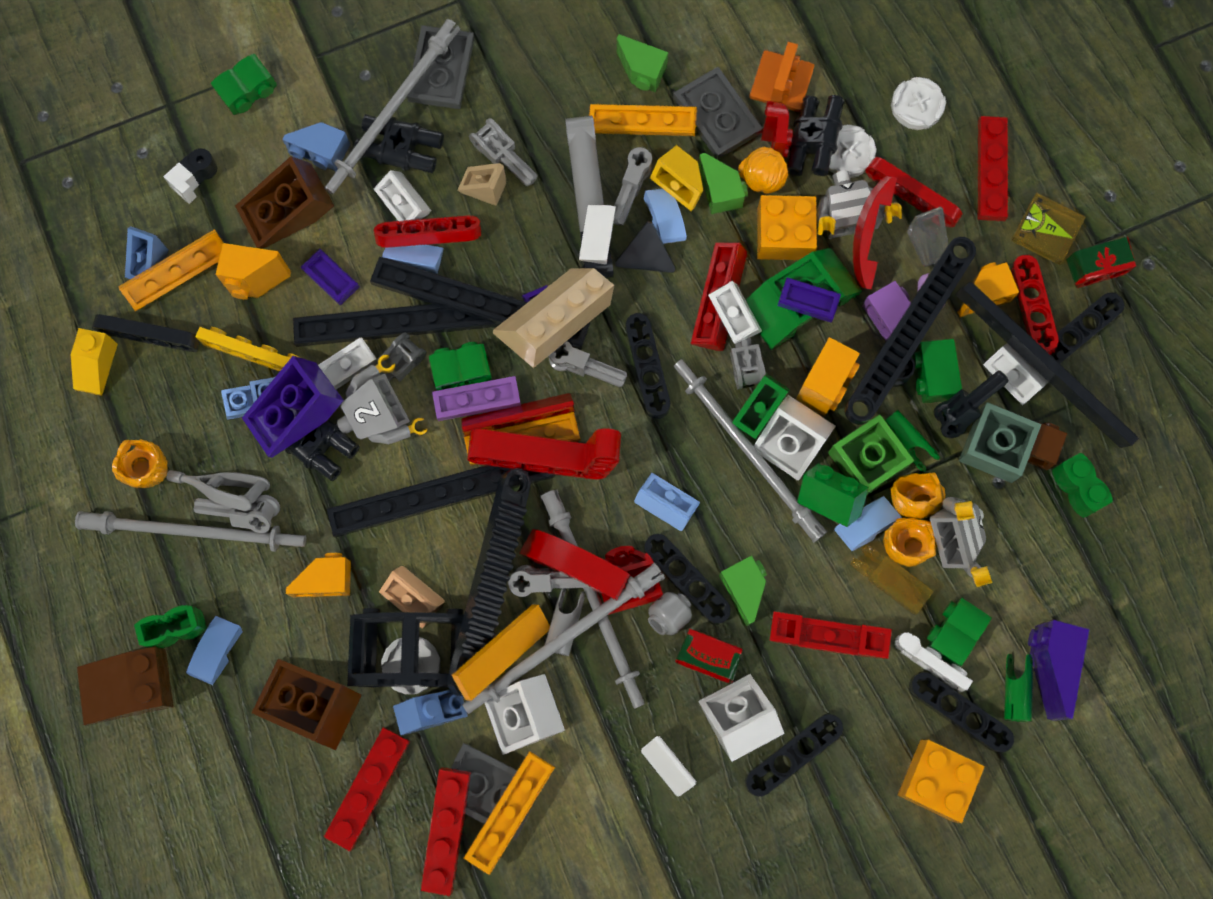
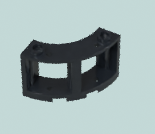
(364, 648)

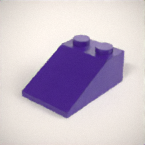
(292, 406)
(1058, 663)

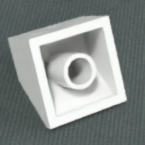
(793, 437)
(524, 714)
(741, 717)

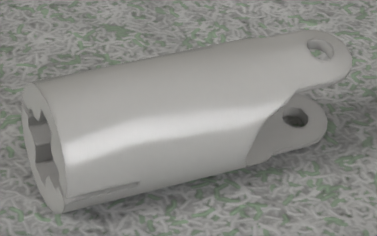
(562, 621)

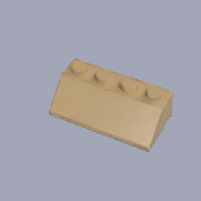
(556, 314)

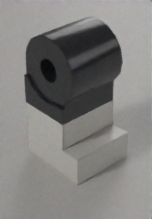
(191, 173)

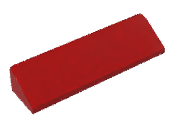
(725, 266)
(518, 415)

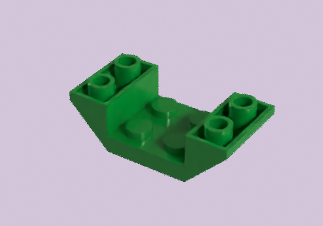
(817, 268)

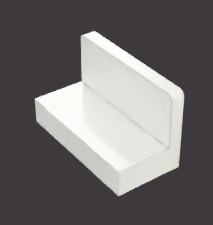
(1023, 378)

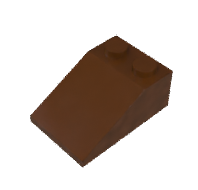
(284, 203)
(125, 685)
(307, 704)

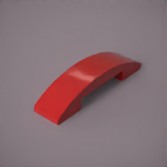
(880, 195)
(575, 563)
(830, 636)

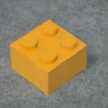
(786, 227)
(831, 372)
(941, 781)

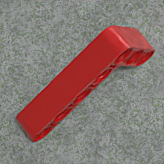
(547, 455)

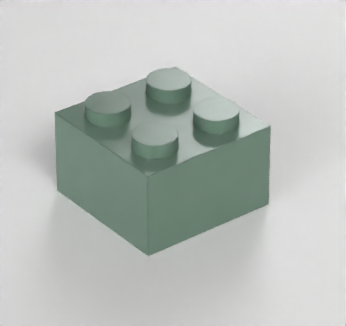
(1000, 443)

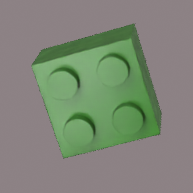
(871, 454)

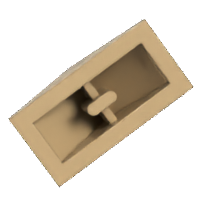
(484, 182)

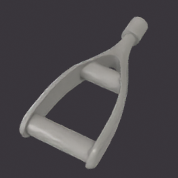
(209, 483)

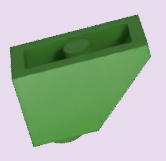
(642, 62)
(721, 185)
(745, 587)

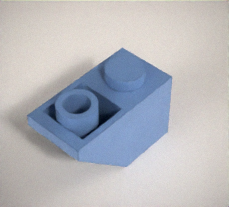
(318, 144)
(429, 711)

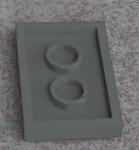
(447, 75)
(721, 114)
(487, 782)

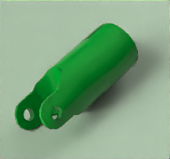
(910, 437)
(1018, 691)

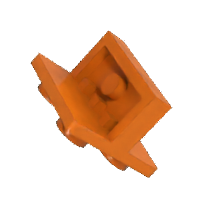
(782, 78)

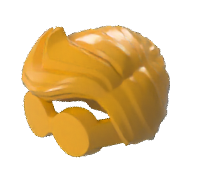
(764, 170)
(140, 467)
(917, 495)
(910, 541)

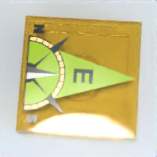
(1048, 228)

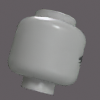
(669, 613)

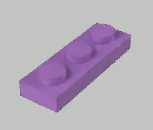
(476, 398)

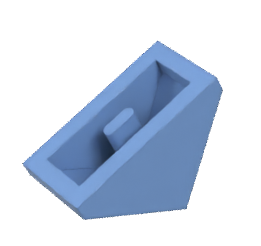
(142, 251)

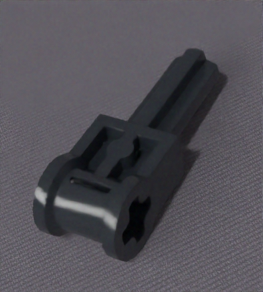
(963, 407)

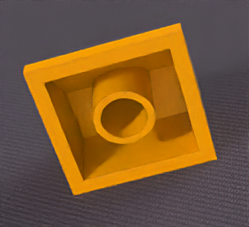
(250, 270)

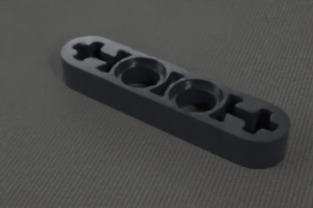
(146, 333)
(1083, 334)
(647, 365)
(691, 575)
(959, 714)
(791, 751)

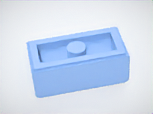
(418, 256)
(666, 502)

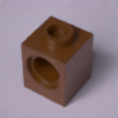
(1047, 446)

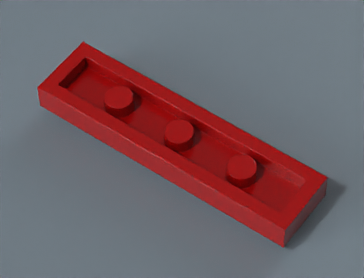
(993, 168)
(367, 789)
(445, 831)

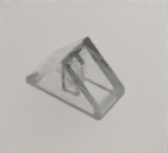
(929, 235)

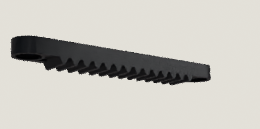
(910, 330)
(491, 571)

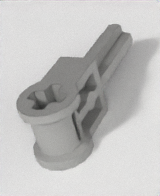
(500, 148)
(632, 182)
(747, 363)
(581, 364)
(248, 519)
(540, 580)

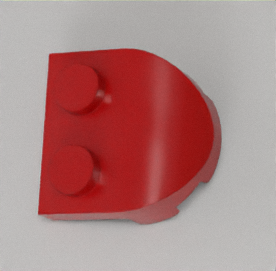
(776, 127)
(634, 563)

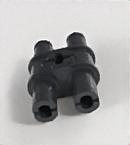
(815, 135)
(403, 154)
(313, 452)

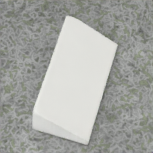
(401, 197)
(597, 233)
(735, 312)
(668, 766)

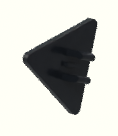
(646, 252)

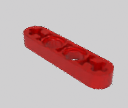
(913, 191)
(455, 230)
(1032, 305)

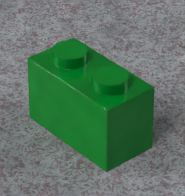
(937, 370)
(760, 406)
(832, 494)

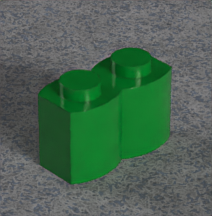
(244, 84)
(460, 366)
(1084, 489)
(163, 631)
(958, 632)

